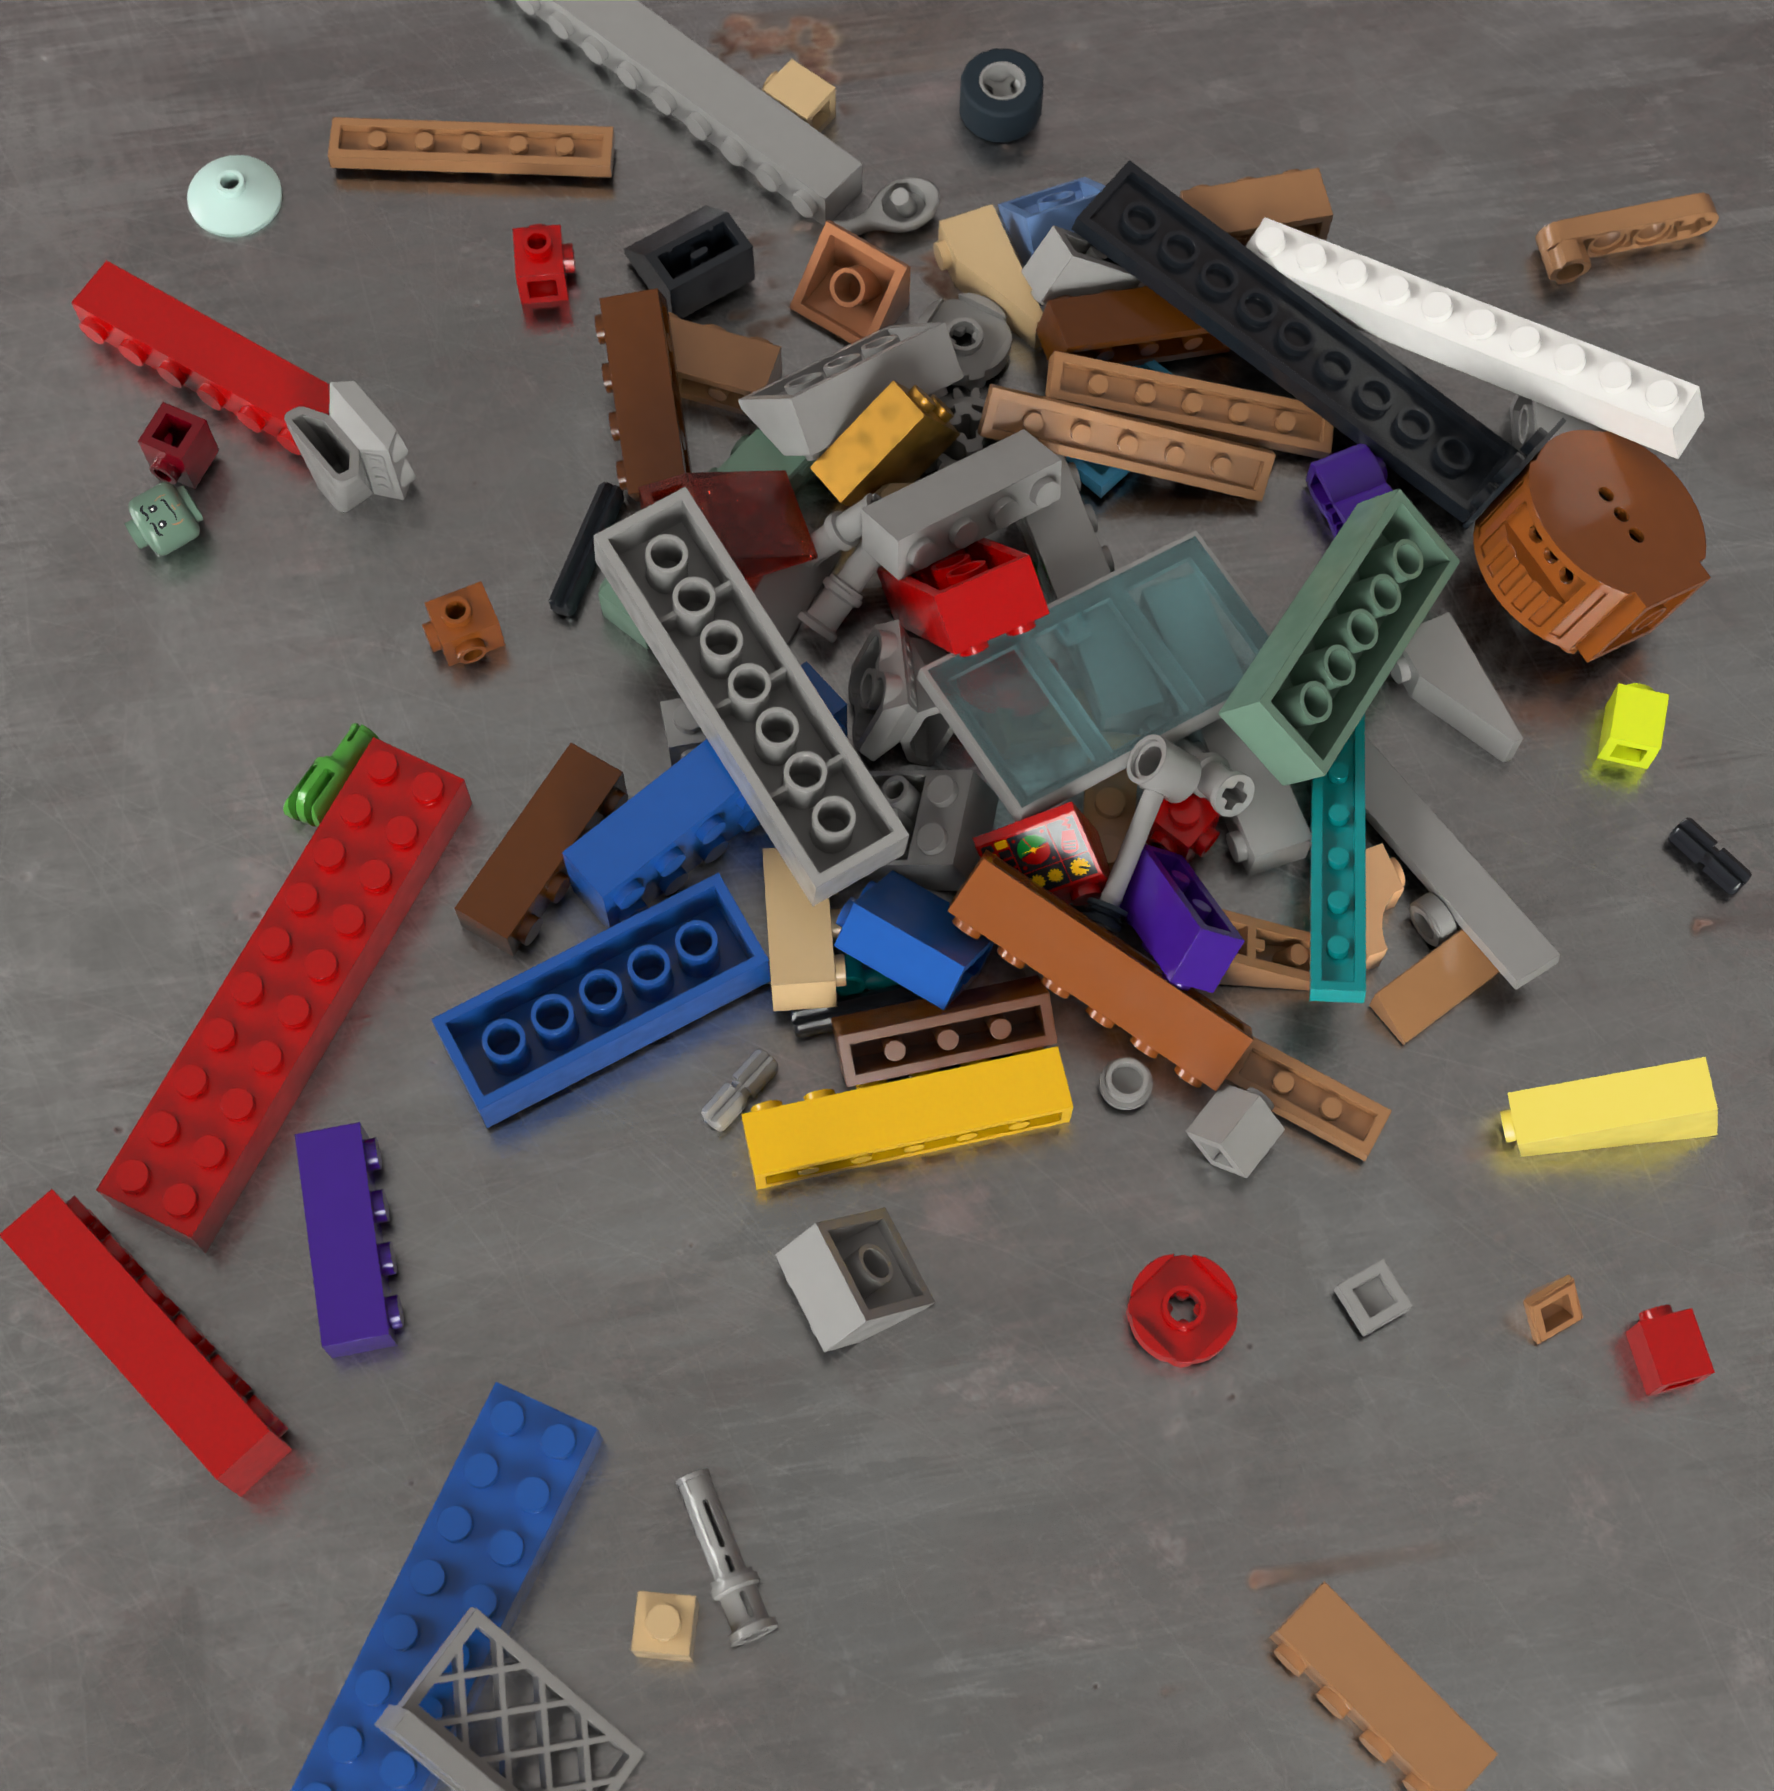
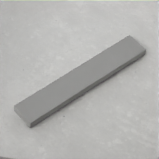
(1453, 874)

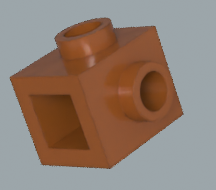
(463, 625)

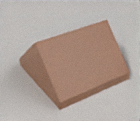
(851, 285)

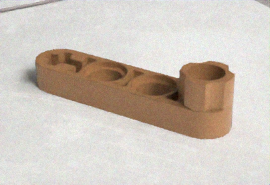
(1573, 241)

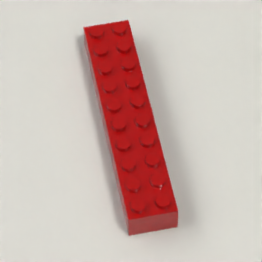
(286, 996)

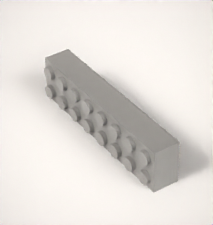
(750, 696)

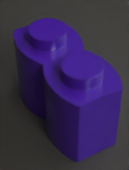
(1344, 481)

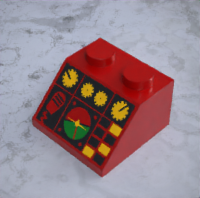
(1055, 851)

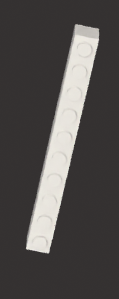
(1488, 341)

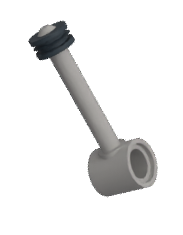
(1161, 773)

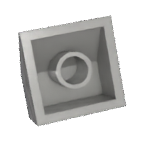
(853, 1278)

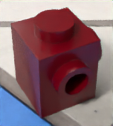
(178, 446)

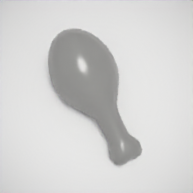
(897, 207)

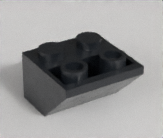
(694, 260)

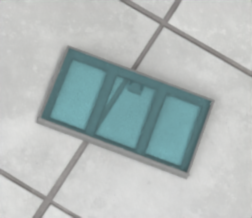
(1099, 673)

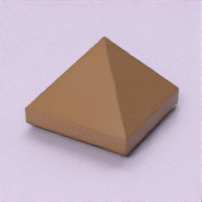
(1552, 1308)

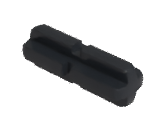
(1719, 864)

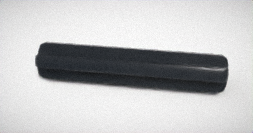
(581, 558)
(818, 1021)

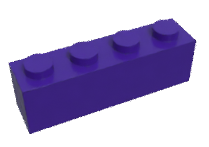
(347, 1240)

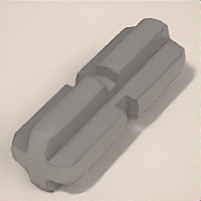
(733, 1097)

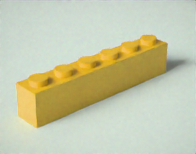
(906, 1116)

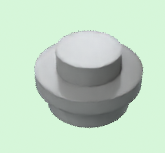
(1125, 1083)

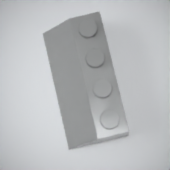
(821, 400)

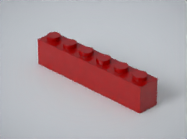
(197, 352)

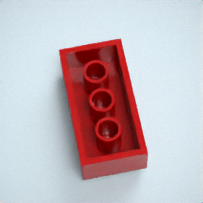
(968, 597)

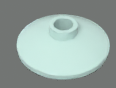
(239, 209)

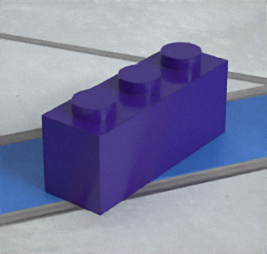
(1179, 921)

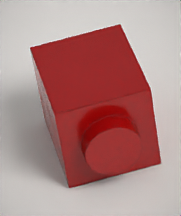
(1668, 1349)

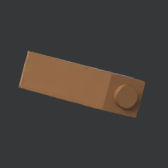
(1269, 956)

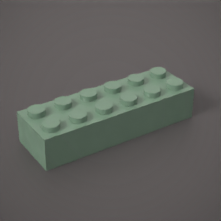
(1340, 638)

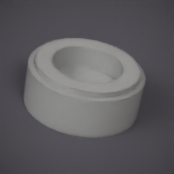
(1432, 919)

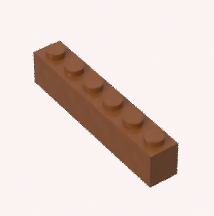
(1099, 971)

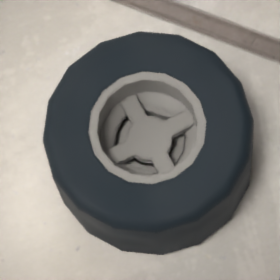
(1001, 95)

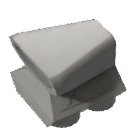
(351, 449)
(891, 700)

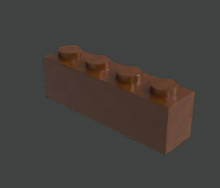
(1123, 328)
(644, 389)
(528, 864)
(924, 1037)

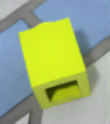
(1633, 725)

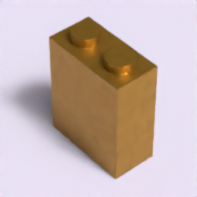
(887, 444)

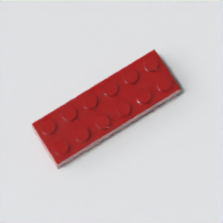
(155, 1352)

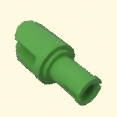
(326, 778)

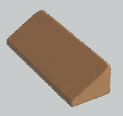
(1432, 986)

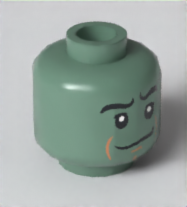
(164, 518)

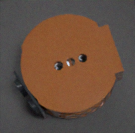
(1588, 540)

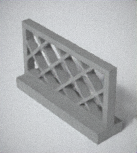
(451, 1756)

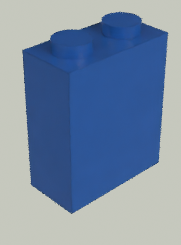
(911, 939)

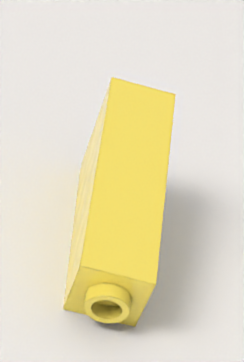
(1614, 1110)

